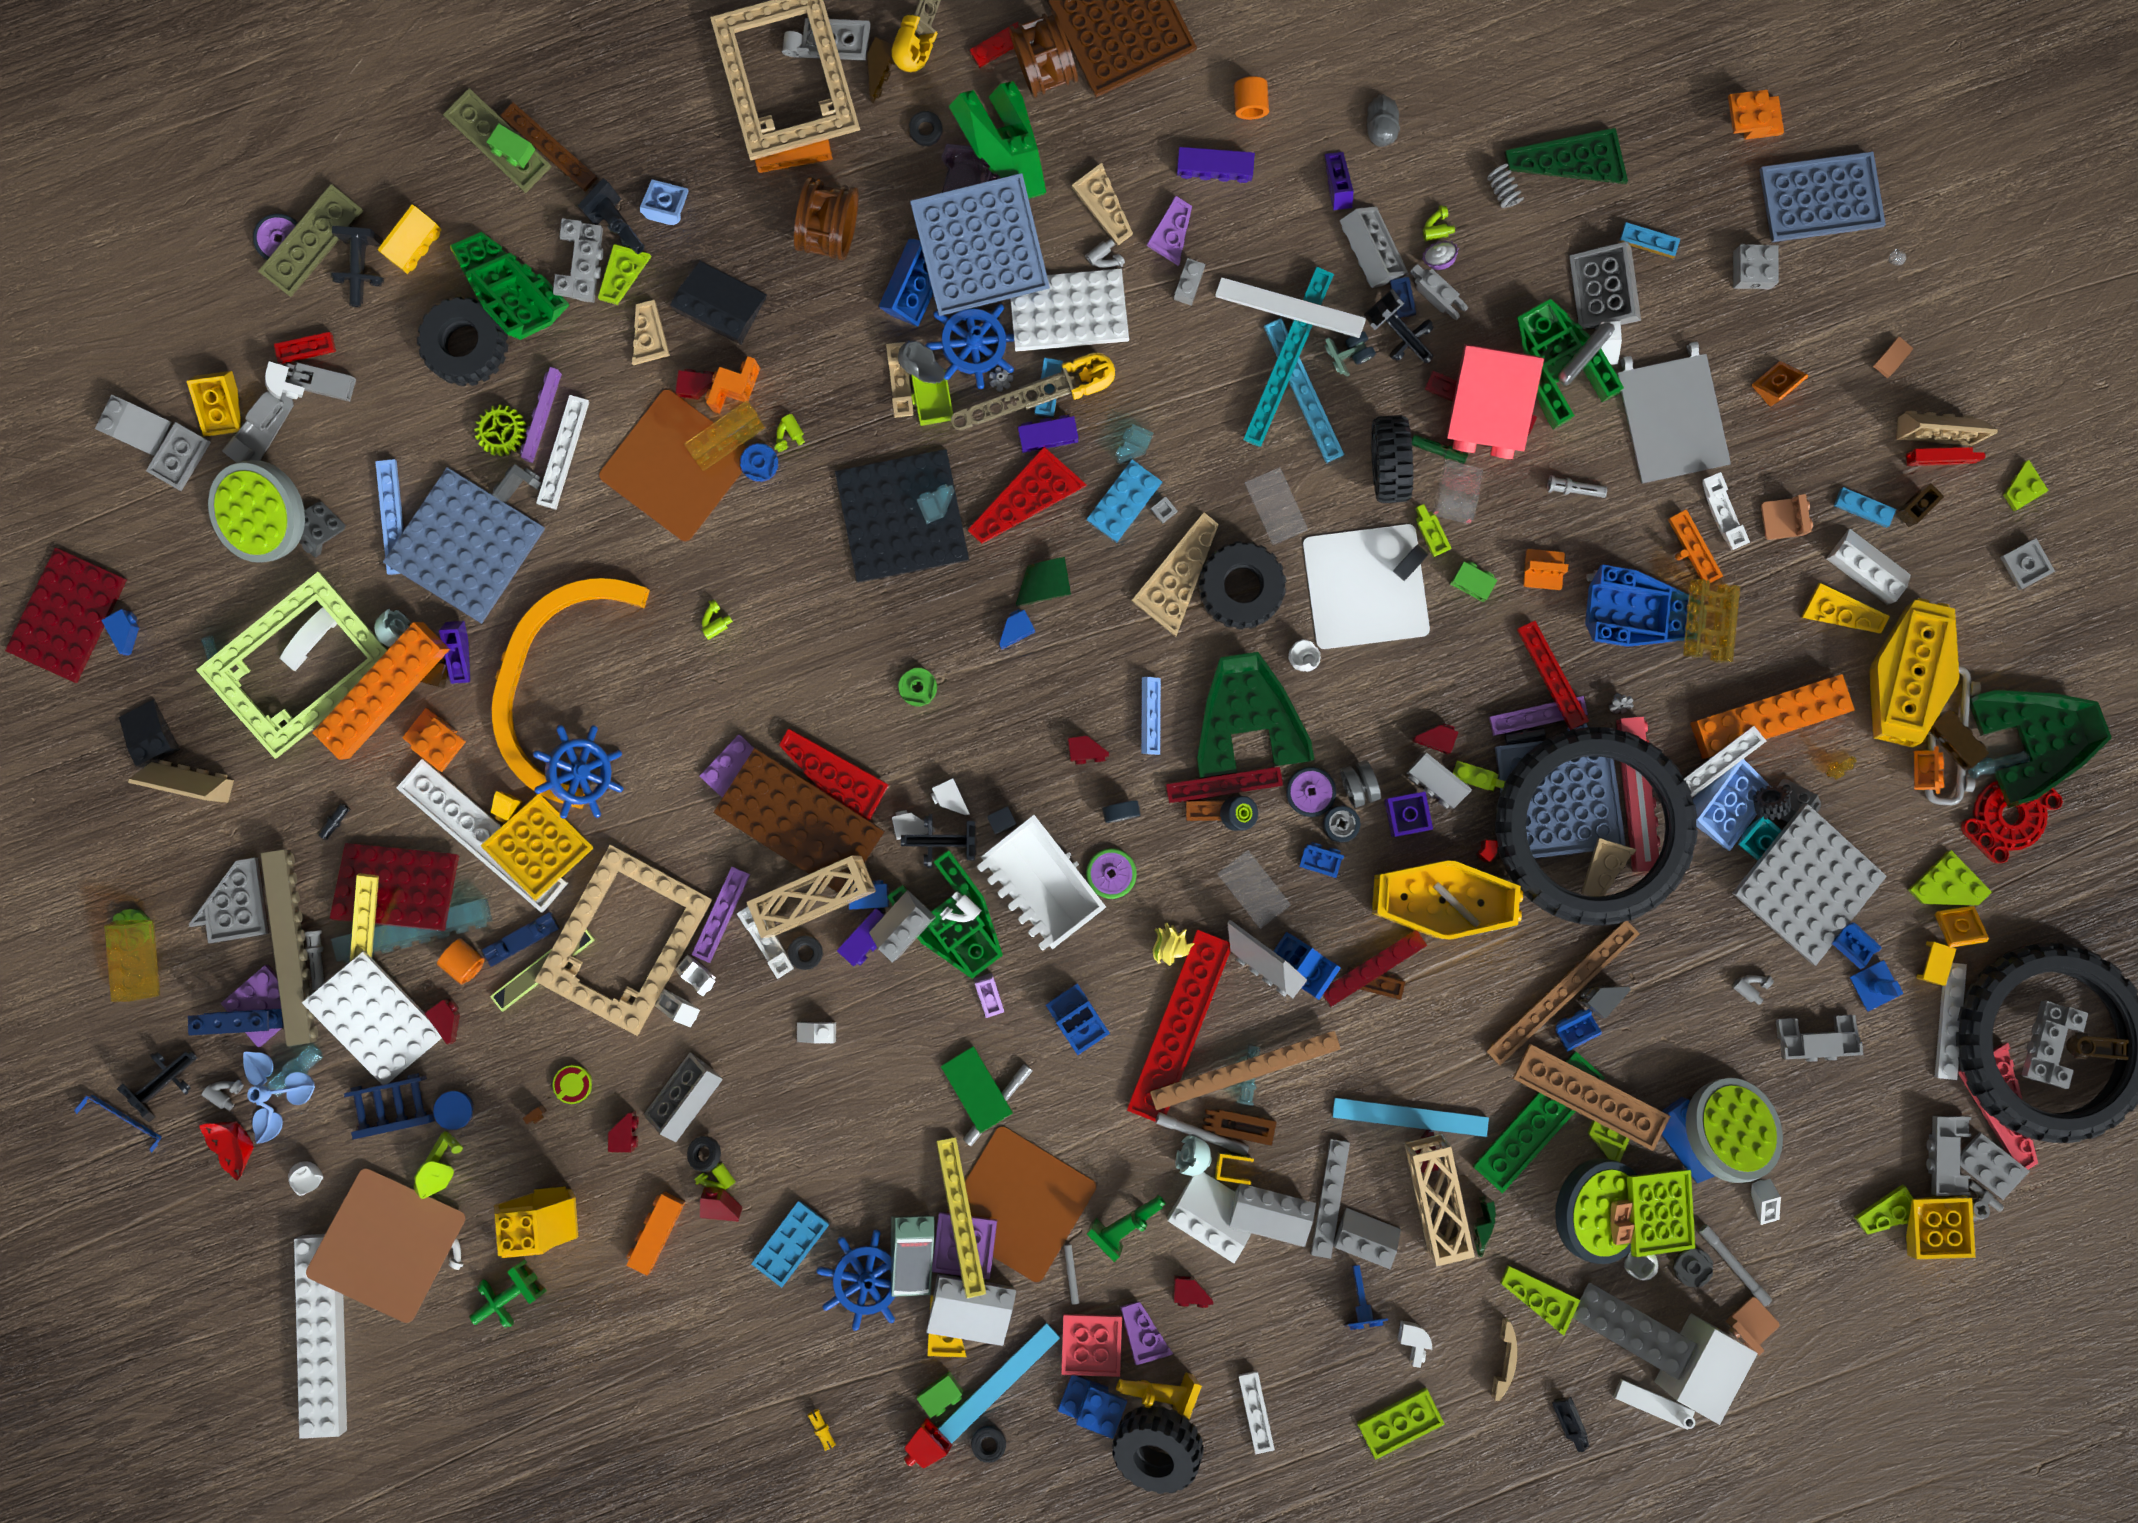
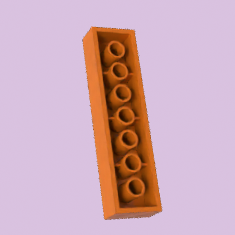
(381, 690)
(1774, 714)

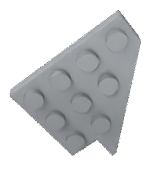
(235, 905)

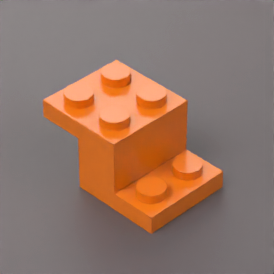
(1755, 114)
(732, 384)
(434, 739)

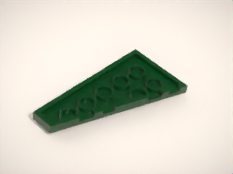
(1585, 157)

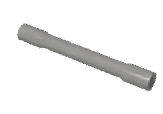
(1018, 1079)
(1173, 1123)
(1759, 1293)

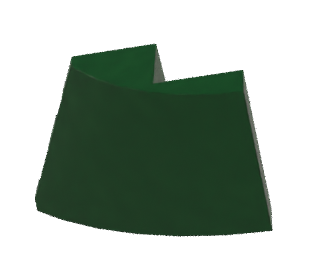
(1044, 582)
(1484, 1225)

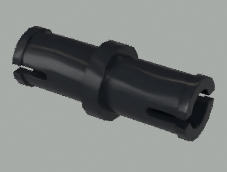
(1525, 736)
(333, 821)

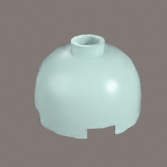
(390, 627)
(1193, 1157)

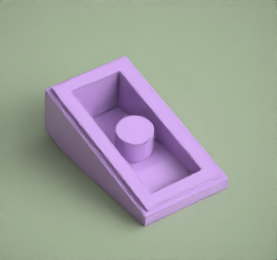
(989, 995)

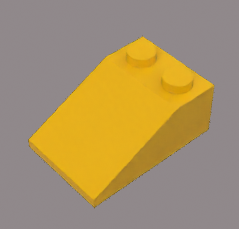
(216, 402)

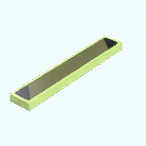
(525, 980)

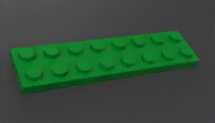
(1527, 1134)

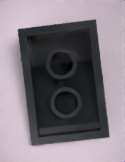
(147, 734)

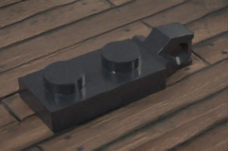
(1571, 1422)

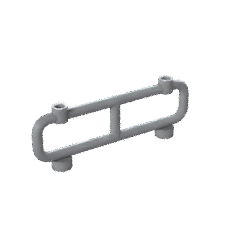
(1963, 783)

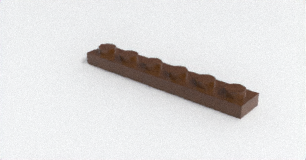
(549, 147)

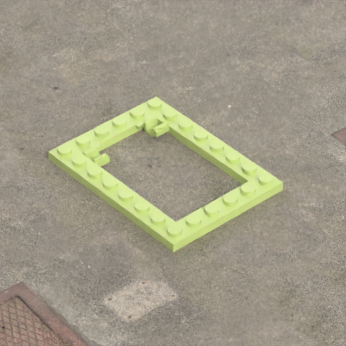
(226, 682)

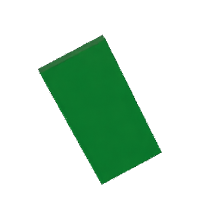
(977, 1089)

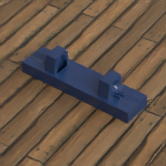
(521, 939)

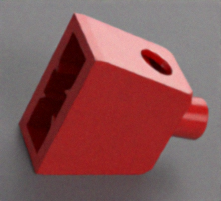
(926, 1446)

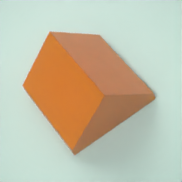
(1778, 382)

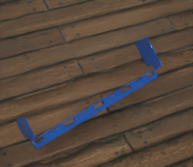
(119, 1114)

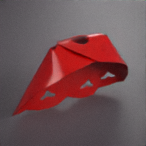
(231, 1144)

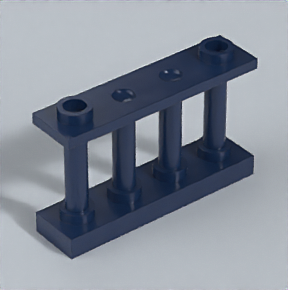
(235, 1022)
(401, 1121)

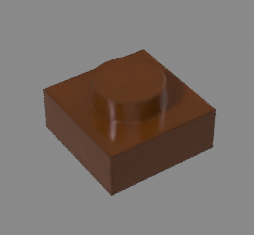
(535, 1115)

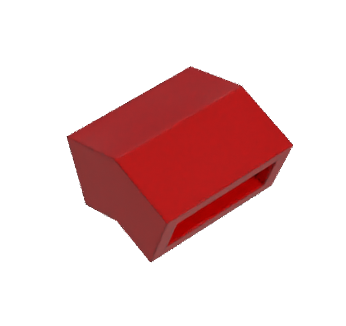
(1488, 850)

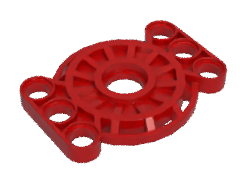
(2031, 822)

